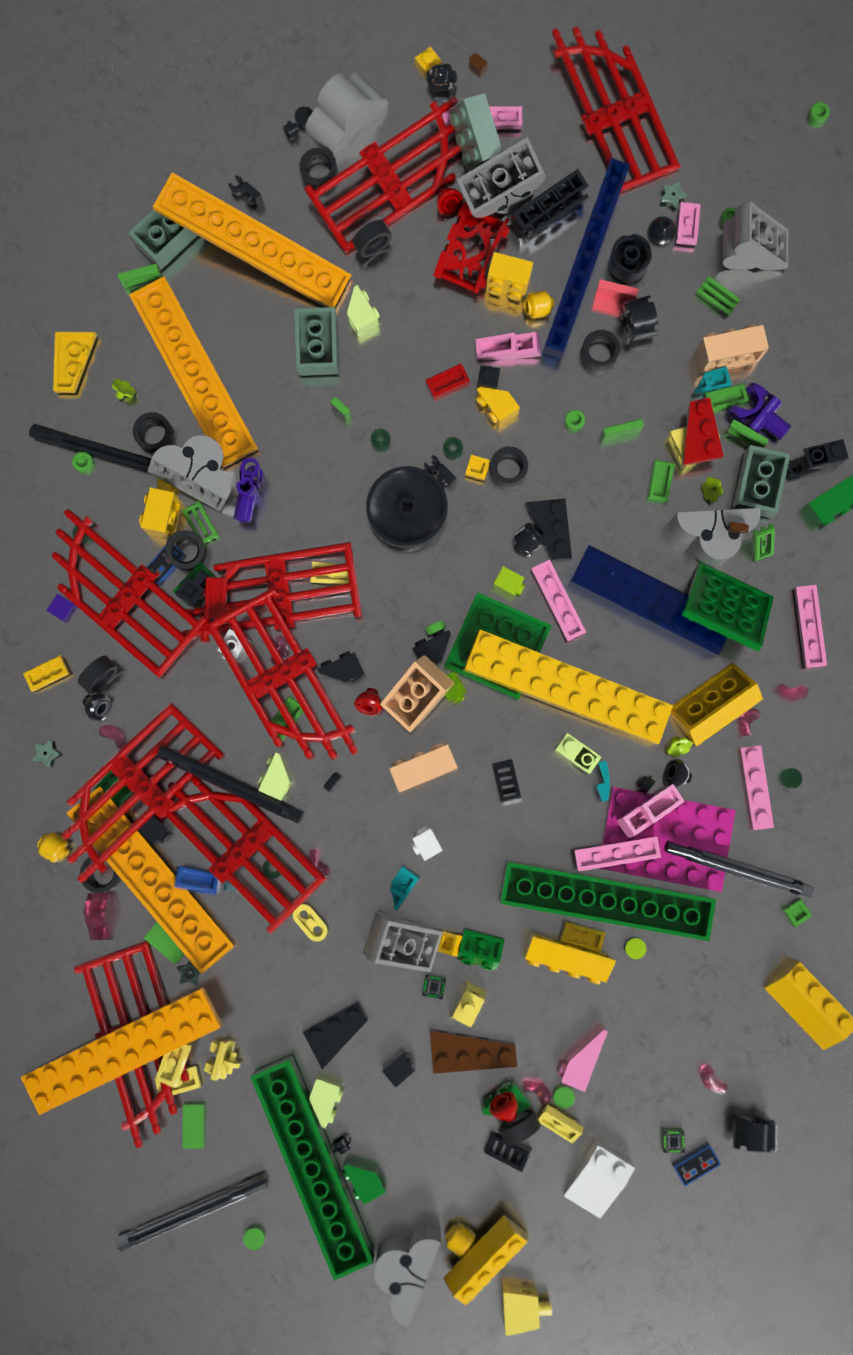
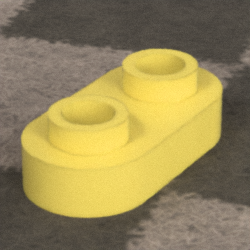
(312, 920)

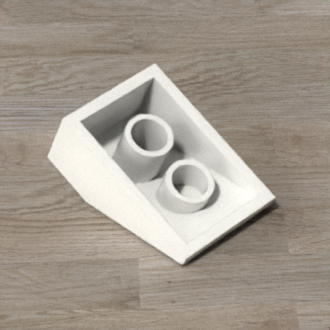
(599, 1179)

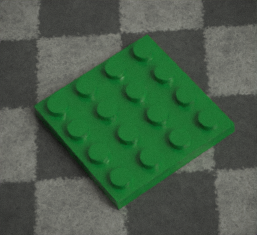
(728, 606)
(502, 622)

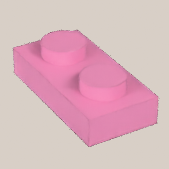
(688, 223)

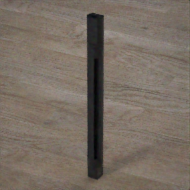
(91, 447)
(229, 784)
(739, 869)
(191, 1212)

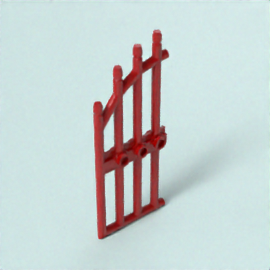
(619, 111)
(385, 175)
(278, 578)
(125, 599)
(281, 673)
(142, 787)
(240, 851)
(165, 1092)

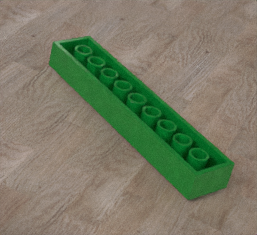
(607, 901)
(313, 1168)

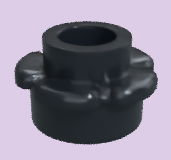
(291, 130)
(798, 465)
(645, 784)
(342, 1144)

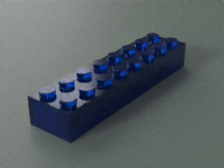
(642, 599)

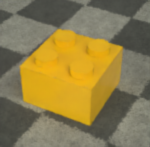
(509, 276)
(160, 513)

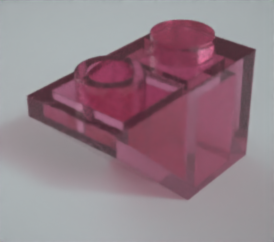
(98, 916)

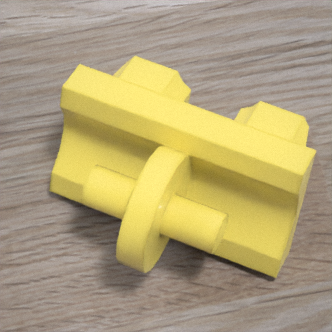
(224, 1061)

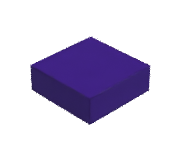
(61, 607)

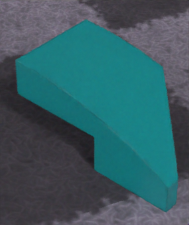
(714, 380)
(604, 787)
(402, 885)

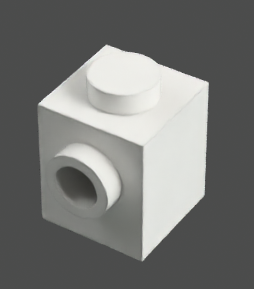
(234, 645)
(426, 843)

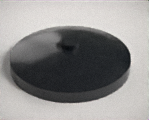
(407, 507)

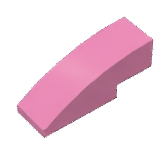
(508, 346)
(650, 811)

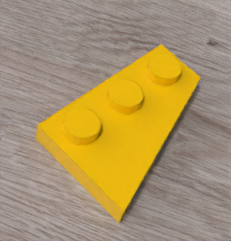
(70, 359)

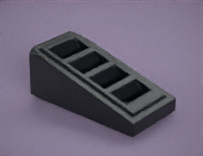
(511, 799)
(519, 1148)

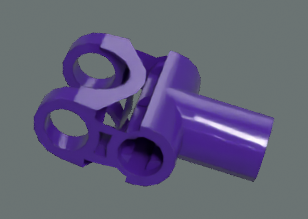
(762, 414)
(248, 490)

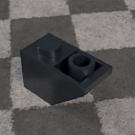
(826, 455)
(433, 648)
(344, 670)

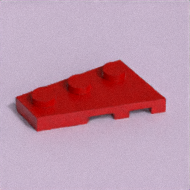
(702, 435)

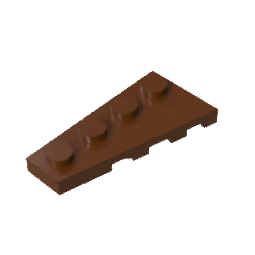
(469, 1053)

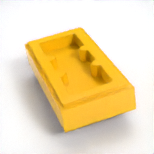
(46, 673)
(582, 936)

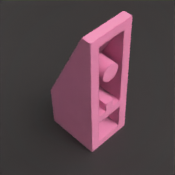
(581, 1062)

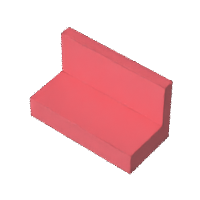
(611, 297)

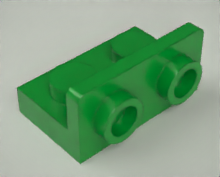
(480, 950)

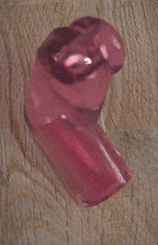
(281, 645)
(793, 694)
(746, 719)
(113, 733)
(314, 858)
(710, 1081)
(540, 1089)

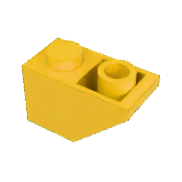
(498, 403)

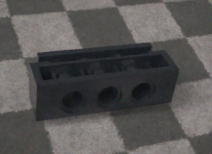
(554, 197)

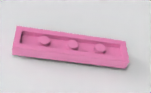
(503, 116)
(558, 600)
(810, 626)
(756, 787)
(617, 853)

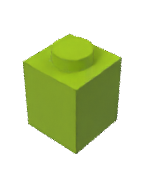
(509, 582)

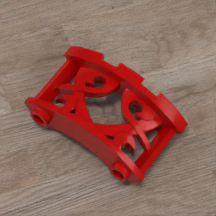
(449, 261)

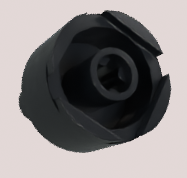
(628, 247)
(639, 318)
(756, 1135)

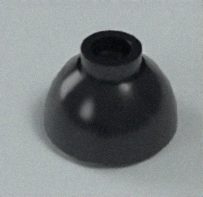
(662, 230)
(96, 705)
(677, 773)

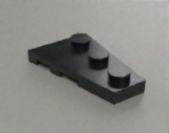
(553, 520)
(334, 1032)

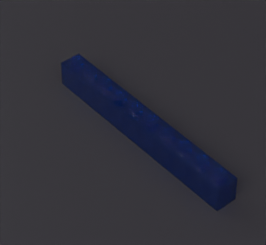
(586, 258)

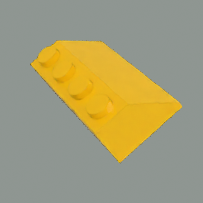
(715, 703)
(569, 958)
(810, 1005)
(485, 1259)

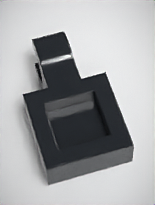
(250, 194)
(444, 475)
(191, 590)

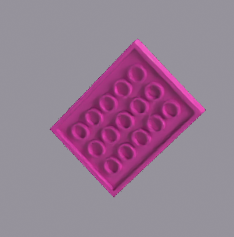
(688, 824)

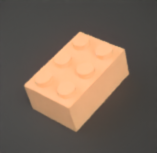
(732, 348)
(417, 693)
(423, 767)

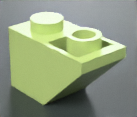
(360, 313)
(577, 753)
(277, 778)
(323, 1098)

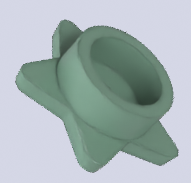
(669, 198)
(51, 753)
(185, 977)

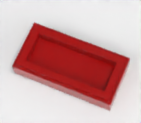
(447, 381)
(215, 597)

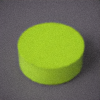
(635, 948)

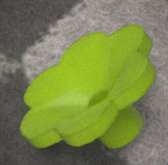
(123, 388)
(712, 489)
(679, 746)

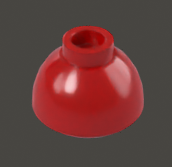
(449, 201)
(368, 702)
(504, 1107)

